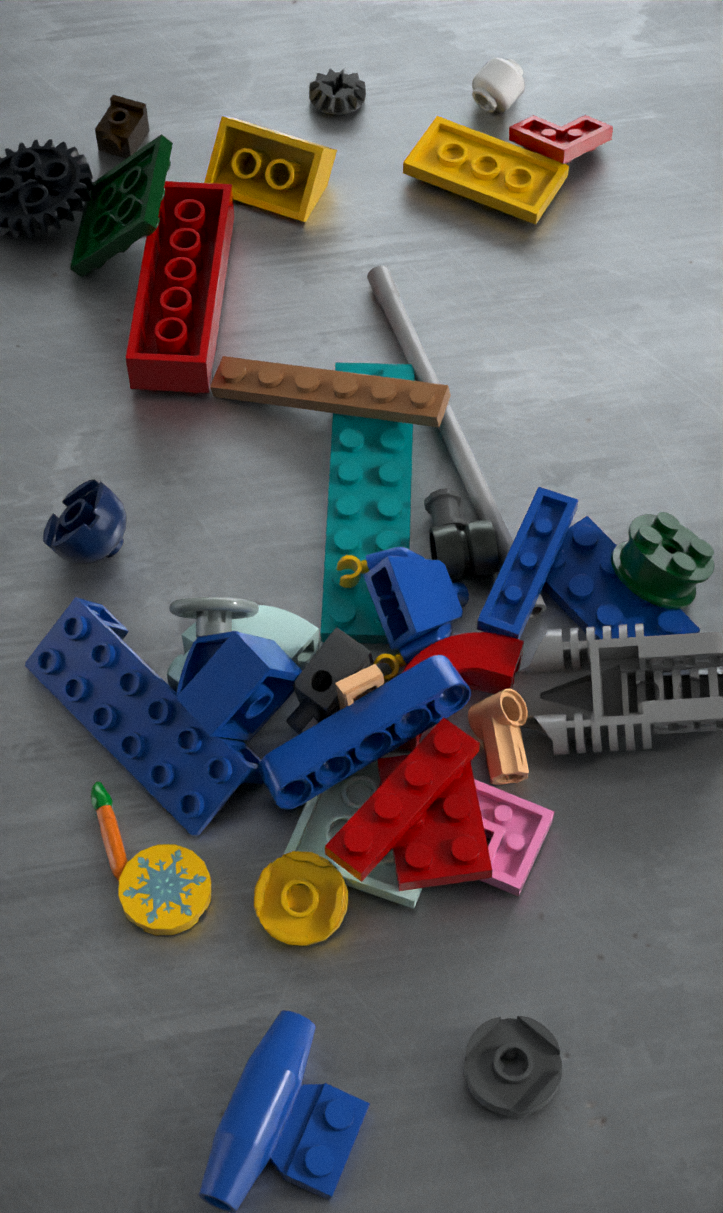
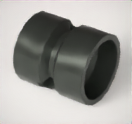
(466, 549)

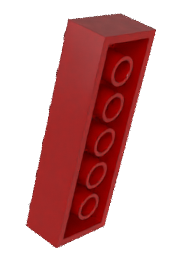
(181, 290)

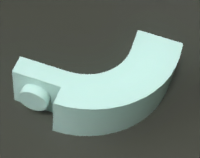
(291, 632)

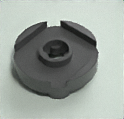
(513, 1094)

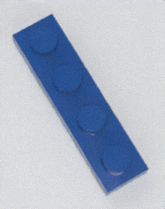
(527, 564)

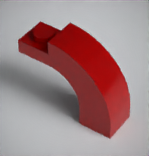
(481, 658)

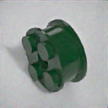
(663, 561)

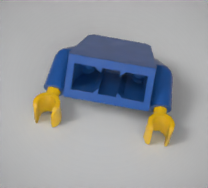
(411, 599)

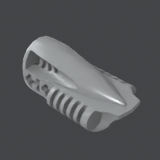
(622, 687)

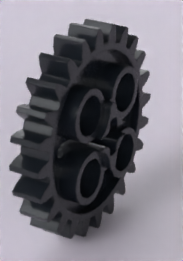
(42, 187)

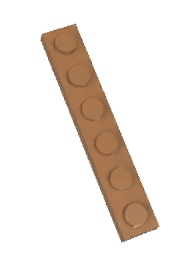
(331, 391)

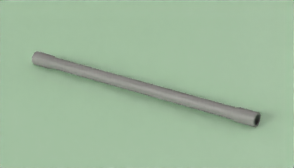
(474, 482)

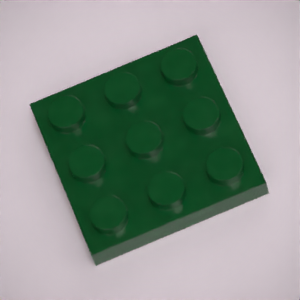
(122, 206)

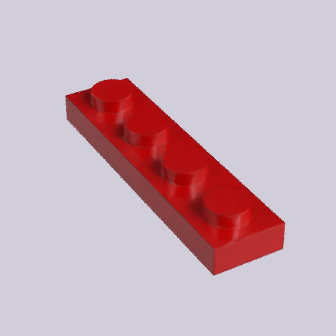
(402, 799)

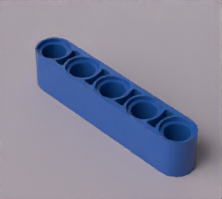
(363, 732)

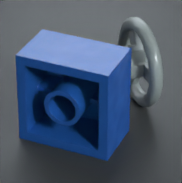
(231, 677)

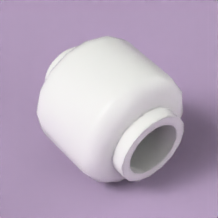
(498, 85)

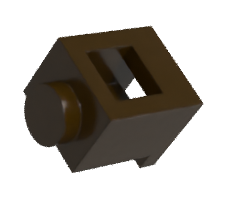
(122, 127)

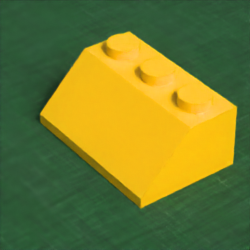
(270, 168)

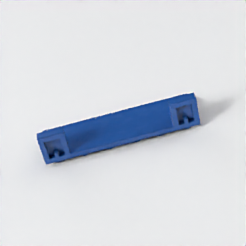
(139, 716)

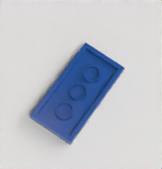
(595, 596)

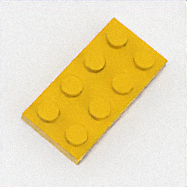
(486, 169)

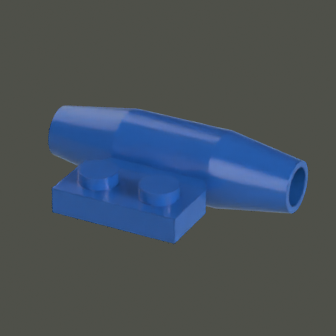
(279, 1120)

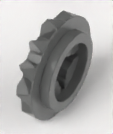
(345, 100)

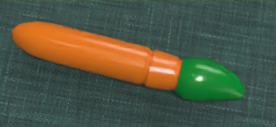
(109, 829)

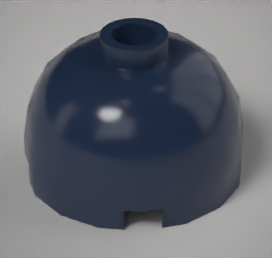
(89, 526)

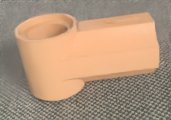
(498, 724)

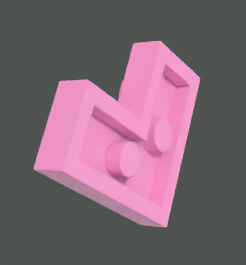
(515, 835)

